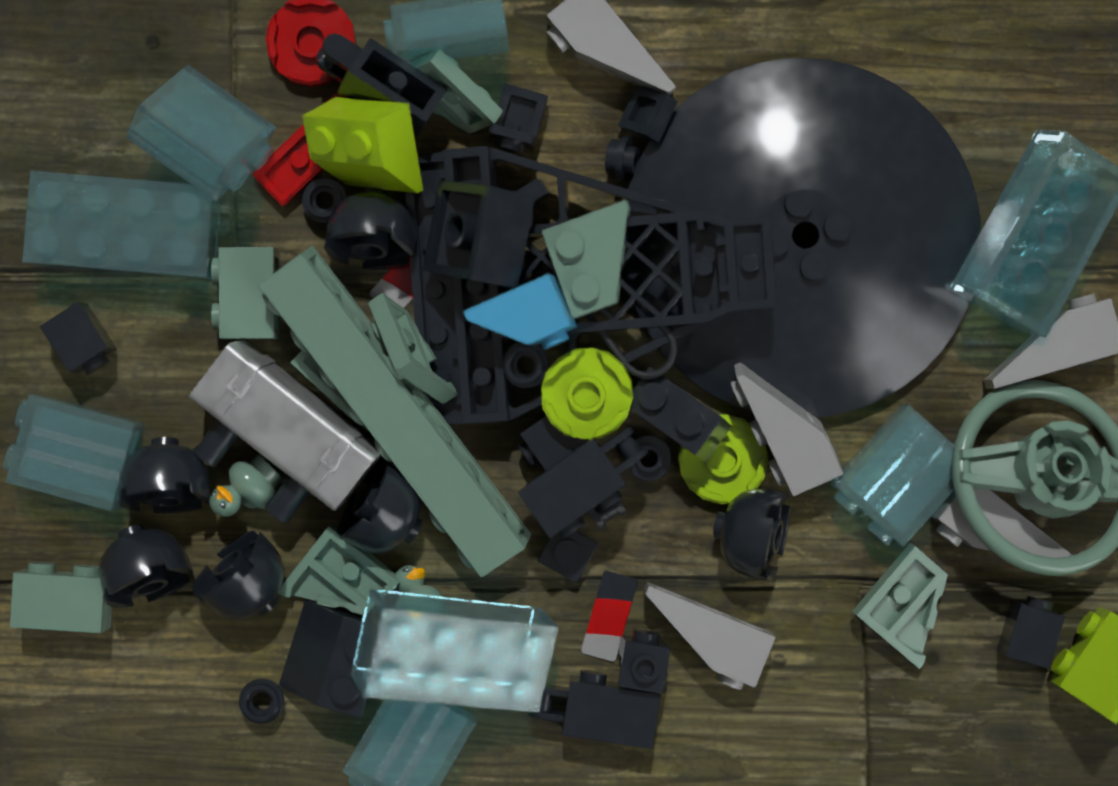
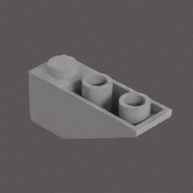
(793, 434)

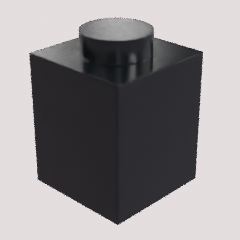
(79, 339)
(1031, 632)

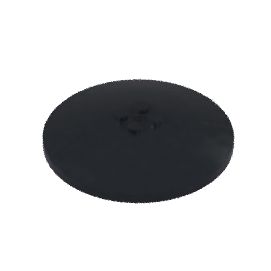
(888, 216)

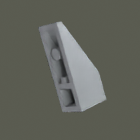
(602, 40)
(1077, 337)
(1002, 517)
(723, 641)

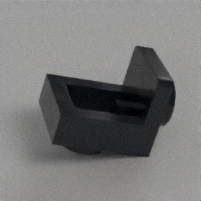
(520, 118)
(643, 661)

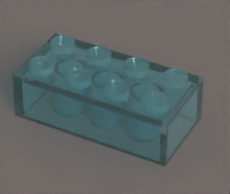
(120, 225)
(1040, 233)
(453, 651)

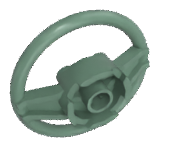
(1032, 473)

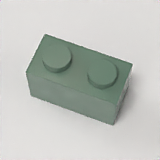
(241, 306)
(59, 599)

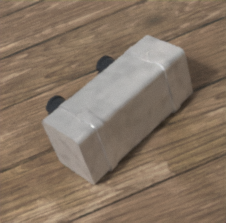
(285, 425)

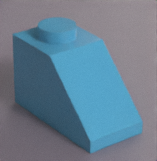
(528, 313)

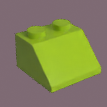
(365, 143)
(1091, 664)

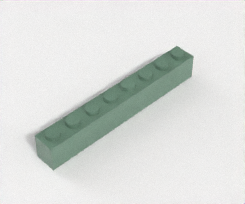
(395, 412)

